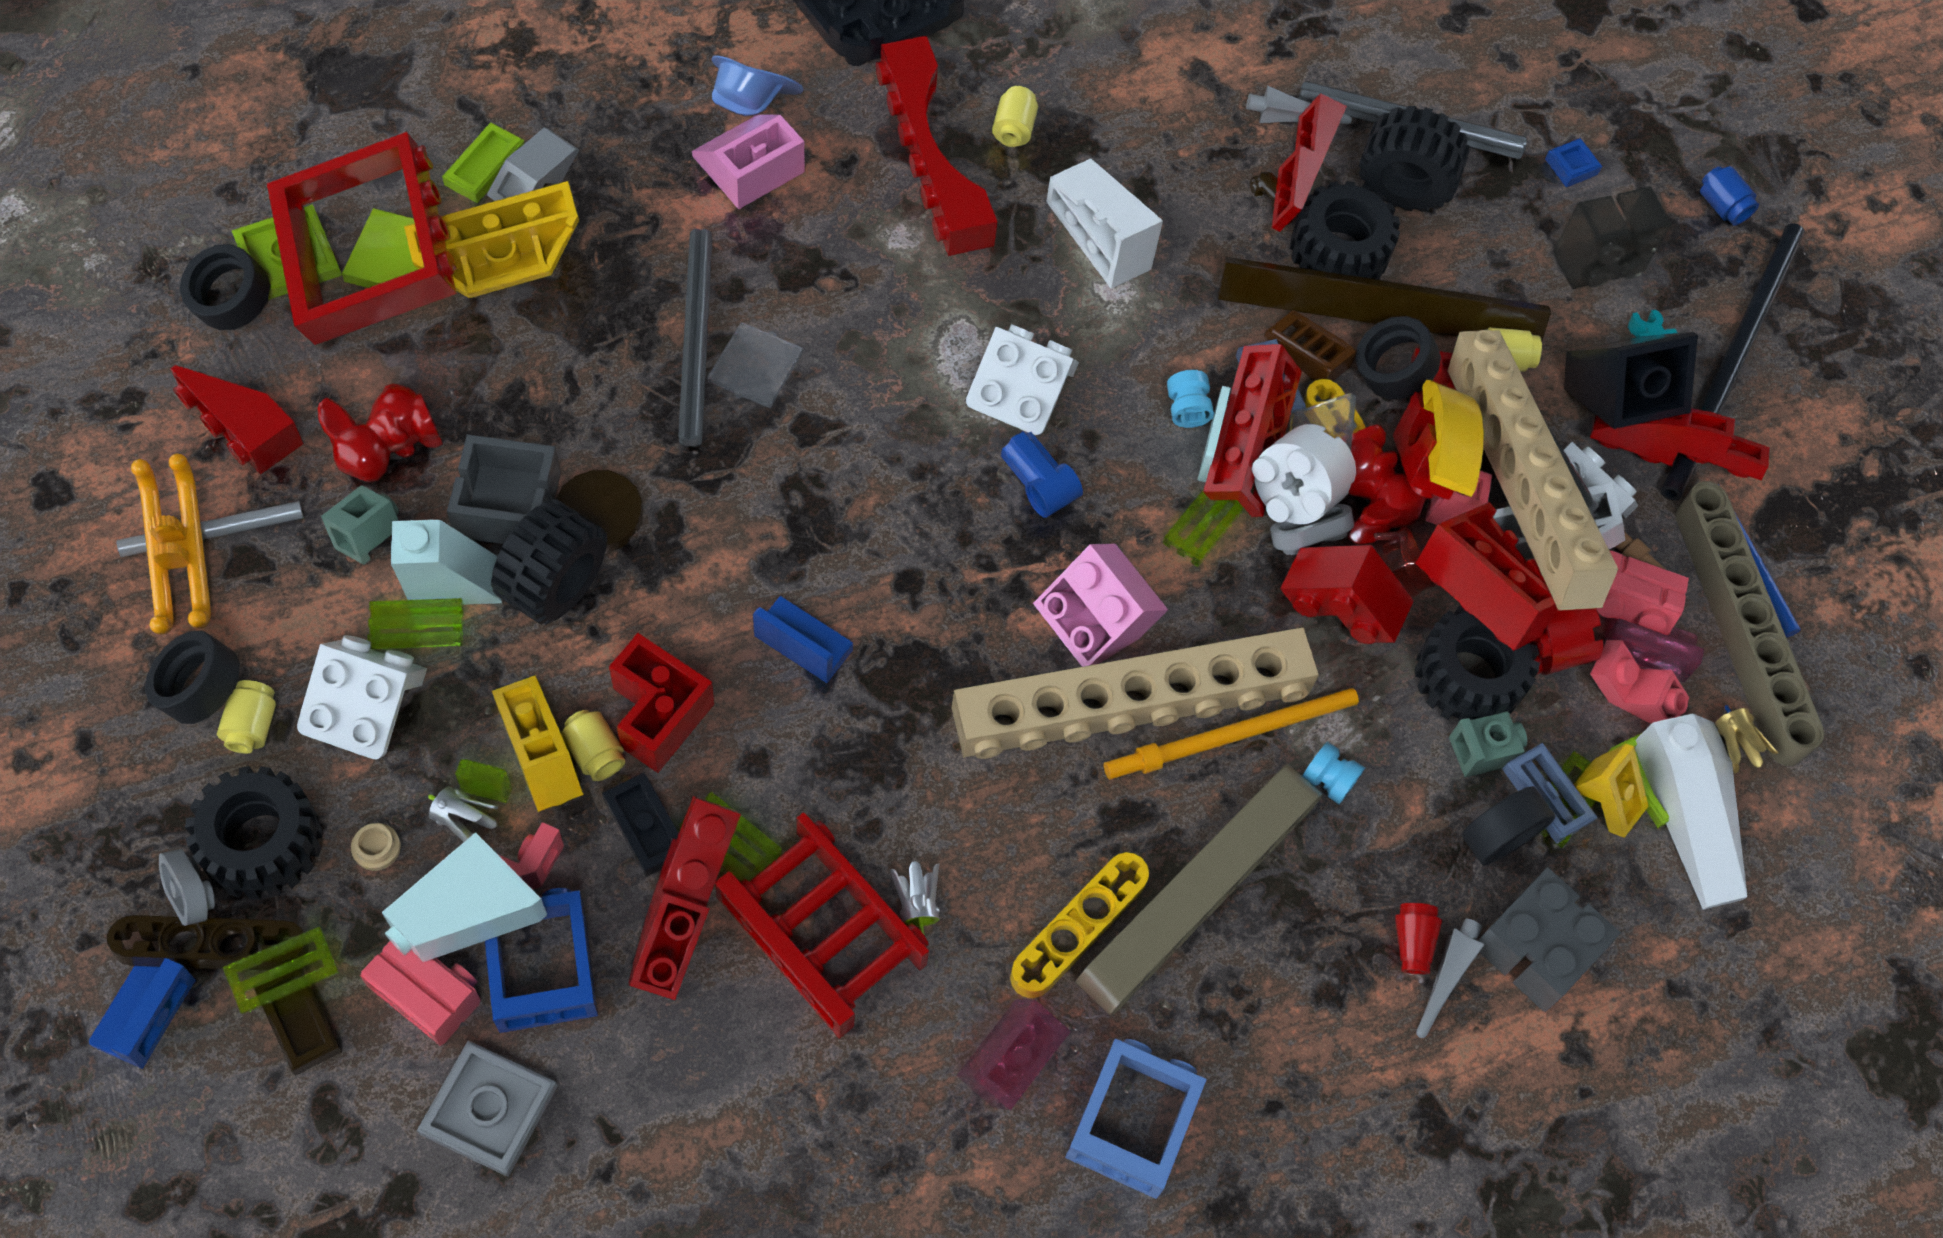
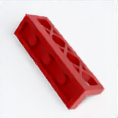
(1250, 423)

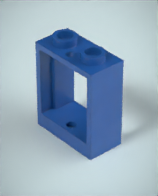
(552, 1005)

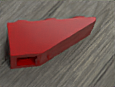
(246, 417)

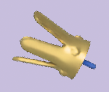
(1739, 728)

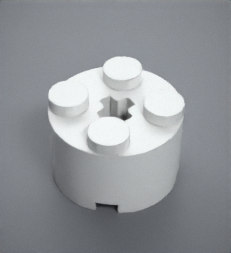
(1304, 474)

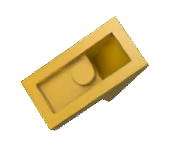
(1619, 787)

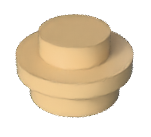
(375, 846)

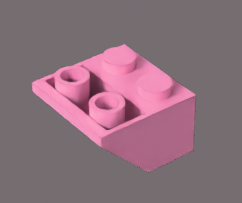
(753, 158)
(1100, 604)

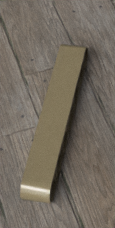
(1709, 521)
(1198, 890)

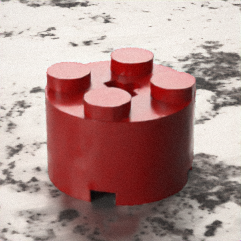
(1568, 641)

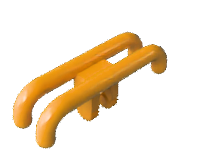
(173, 544)

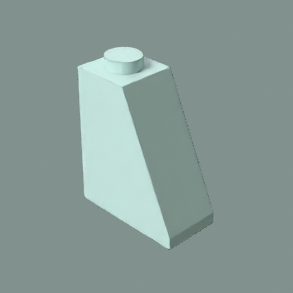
(441, 563)
(462, 903)

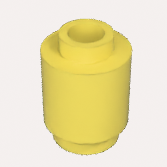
(1015, 116)
(1523, 346)
(247, 717)
(593, 744)

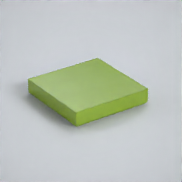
(262, 245)
(380, 251)

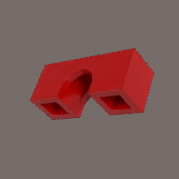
(1414, 441)

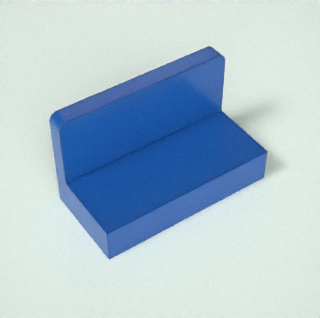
(802, 638)
(142, 1012)

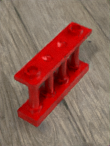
(805, 967)

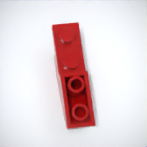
(1698, 435)
(682, 898)

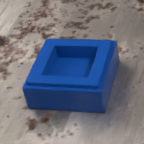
(1573, 162)

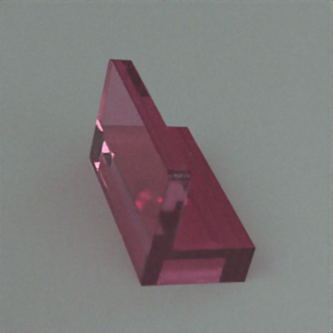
(1657, 650)

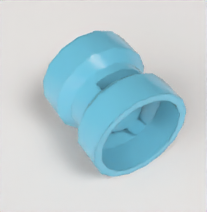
(1190, 398)
(1335, 774)

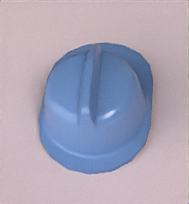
(748, 89)

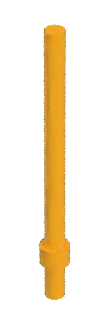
(1152, 757)

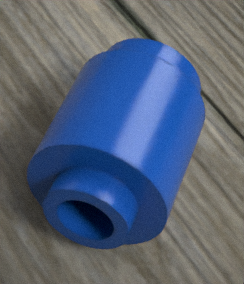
(1729, 195)

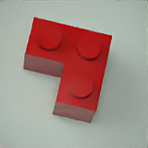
(1349, 585)
(666, 697)

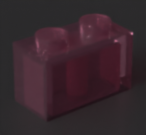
(1013, 1053)

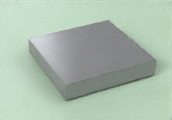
(487, 1108)

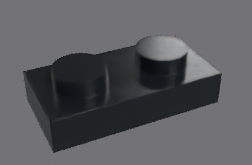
(642, 821)

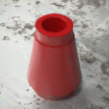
(1417, 936)

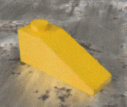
(537, 743)

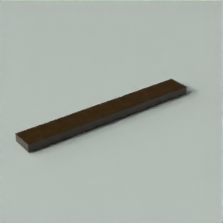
(1373, 299)

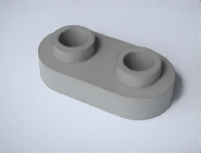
(1329, 527)
(184, 888)

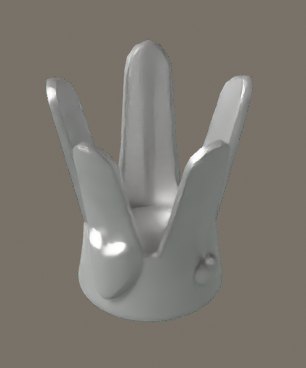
(452, 805)
(919, 897)

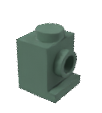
(360, 522)
(1476, 748)

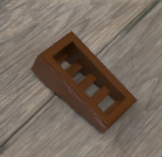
(1337, 350)

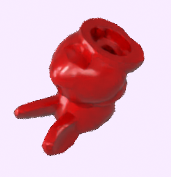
(394, 425)
(1390, 495)

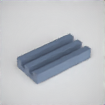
(1525, 774)

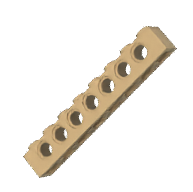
(1533, 473)
(1281, 652)

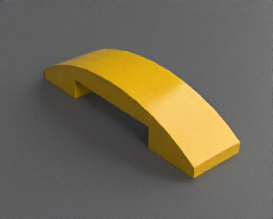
(1459, 437)

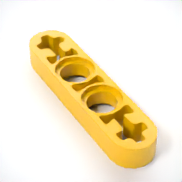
(1083, 927)

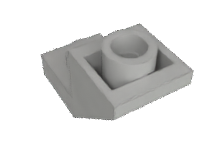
(537, 162)

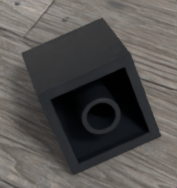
(1634, 378)

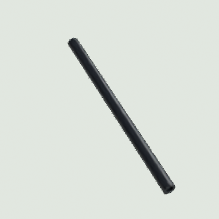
(1739, 348)

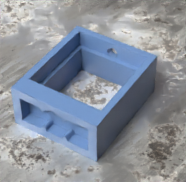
(1120, 1163)

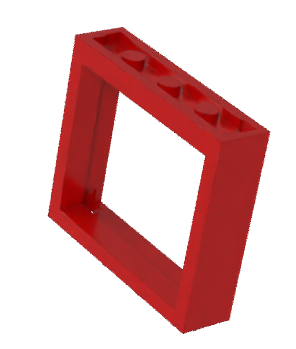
(385, 300)

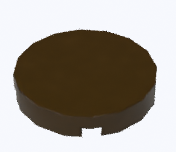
(606, 501)

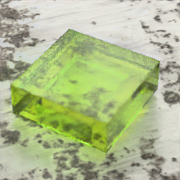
(483, 780)

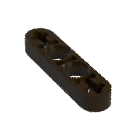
(209, 938)

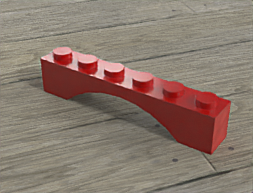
(959, 206)

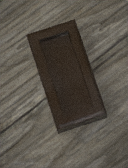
(300, 1025)

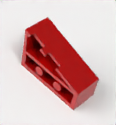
(1489, 576)

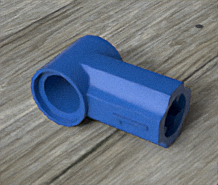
(1045, 482)

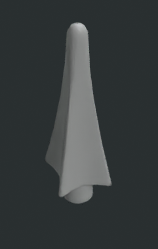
(1280, 107)
(1457, 956)

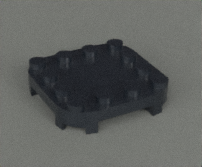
(861, 26)

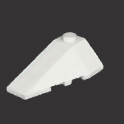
(1697, 789)

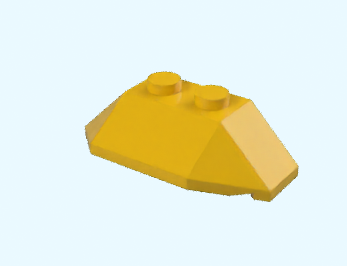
(506, 239)

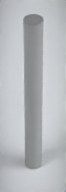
(225, 525)

